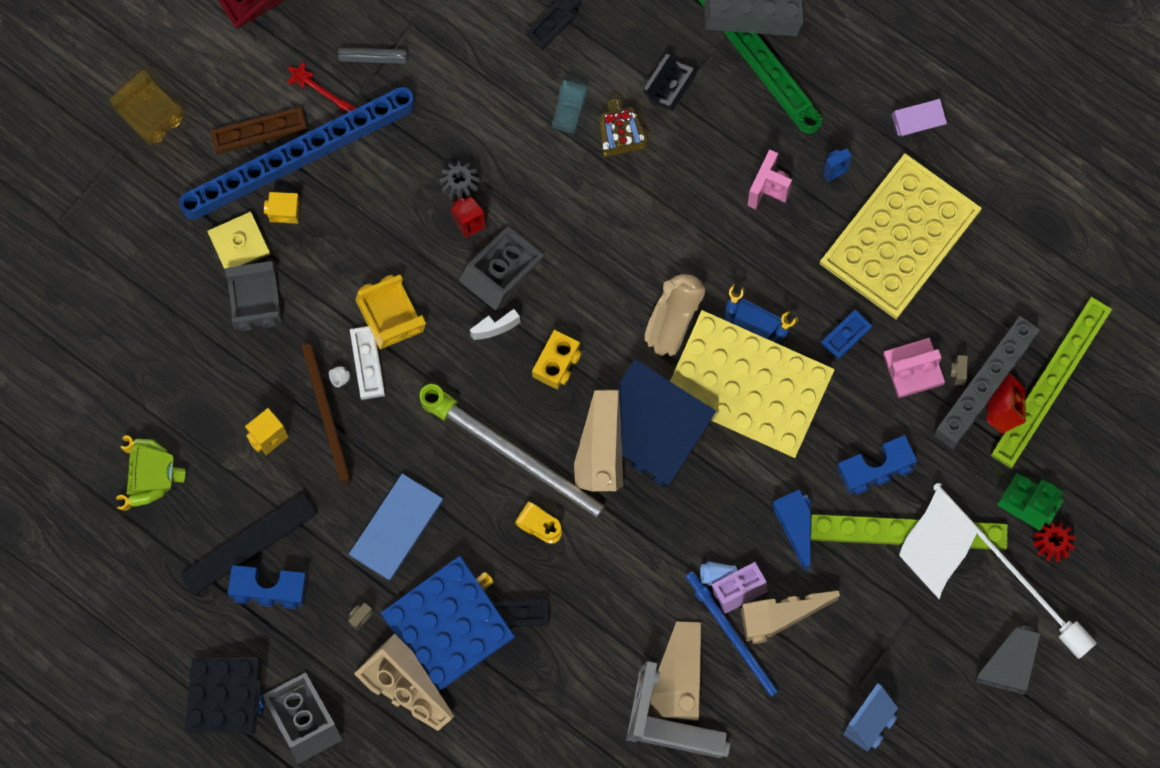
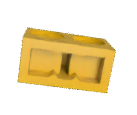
(551, 358)

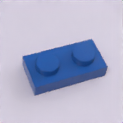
(837, 164)
(846, 335)

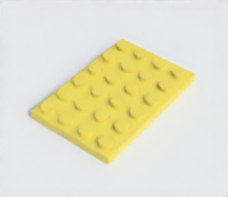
(900, 236)
(752, 382)

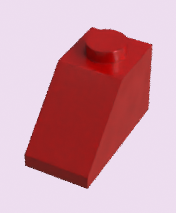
(468, 216)
(1007, 405)

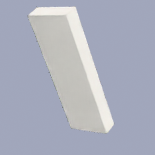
(367, 363)

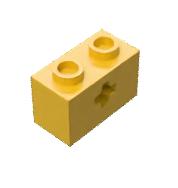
(266, 432)

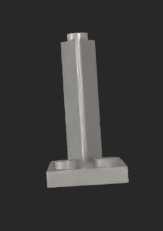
(666, 732)

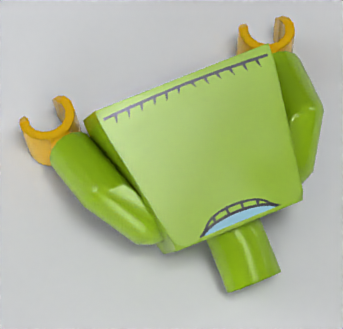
(148, 473)

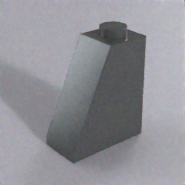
(1013, 662)

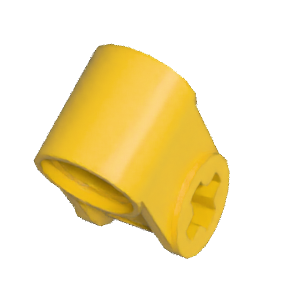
(535, 521)

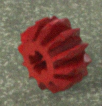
(1049, 548)

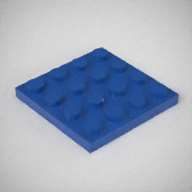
(449, 623)

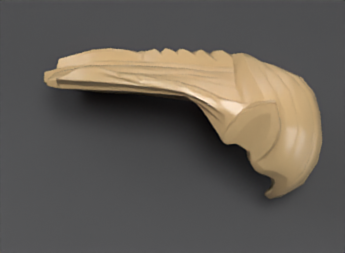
(673, 313)

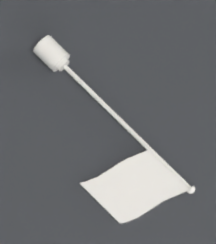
(941, 544)

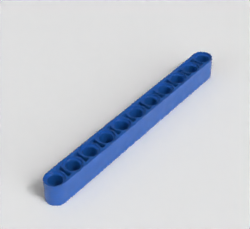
(292, 163)

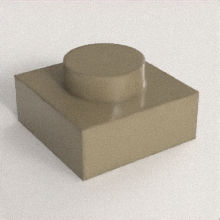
(959, 370)
(359, 616)

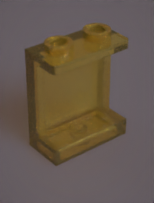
(146, 108)

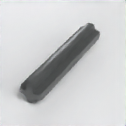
(372, 55)

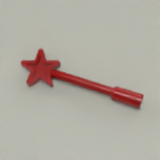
(301, 76)

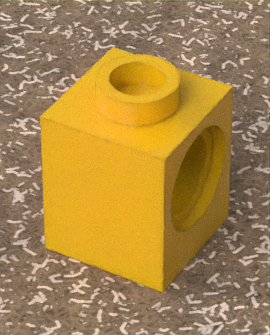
(282, 207)

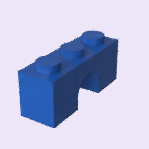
(858, 475)
(288, 591)

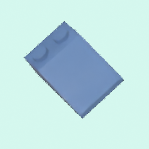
(871, 719)

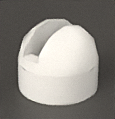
(339, 376)

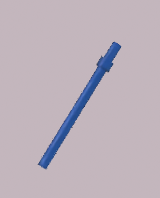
(704, 594)

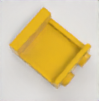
(389, 311)

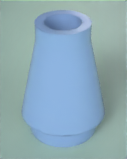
(713, 572)

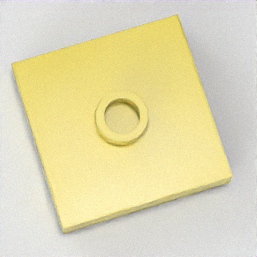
(239, 242)

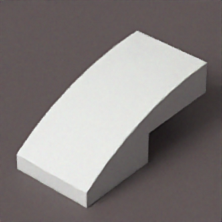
(488, 328)

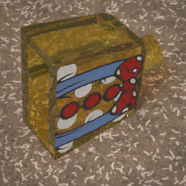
(621, 130)

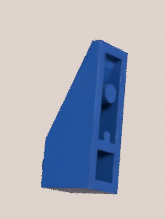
(794, 518)

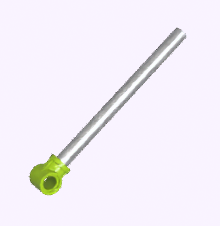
(446, 408)

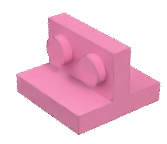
(767, 181)
(914, 367)

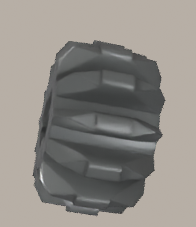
(456, 173)

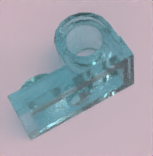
(569, 106)

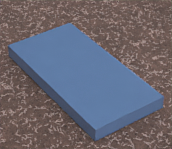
(396, 527)

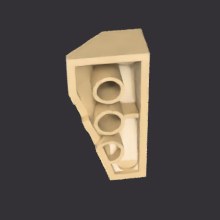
(599, 454)
(768, 618)
(401, 677)
(679, 677)

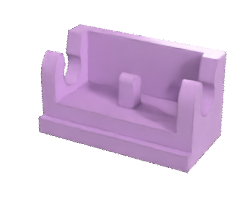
(919, 117)
(740, 587)

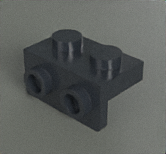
(669, 83)

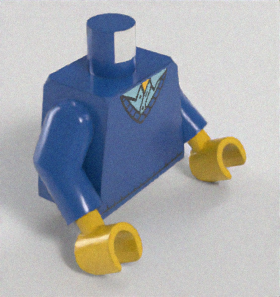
(756, 319)

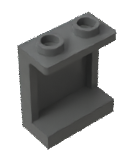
(253, 295)

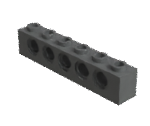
(986, 382)

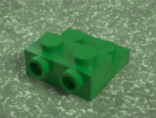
(1032, 502)

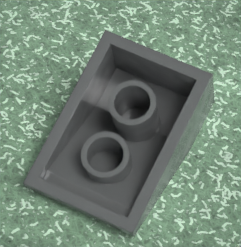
(500, 268)
(302, 718)

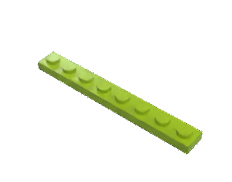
(1052, 380)
(888, 531)

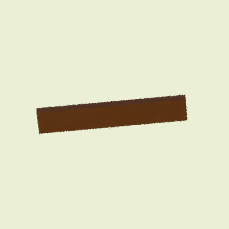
(326, 415)

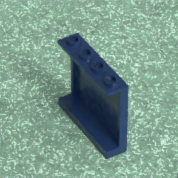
(659, 423)

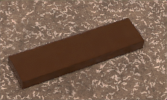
(258, 130)

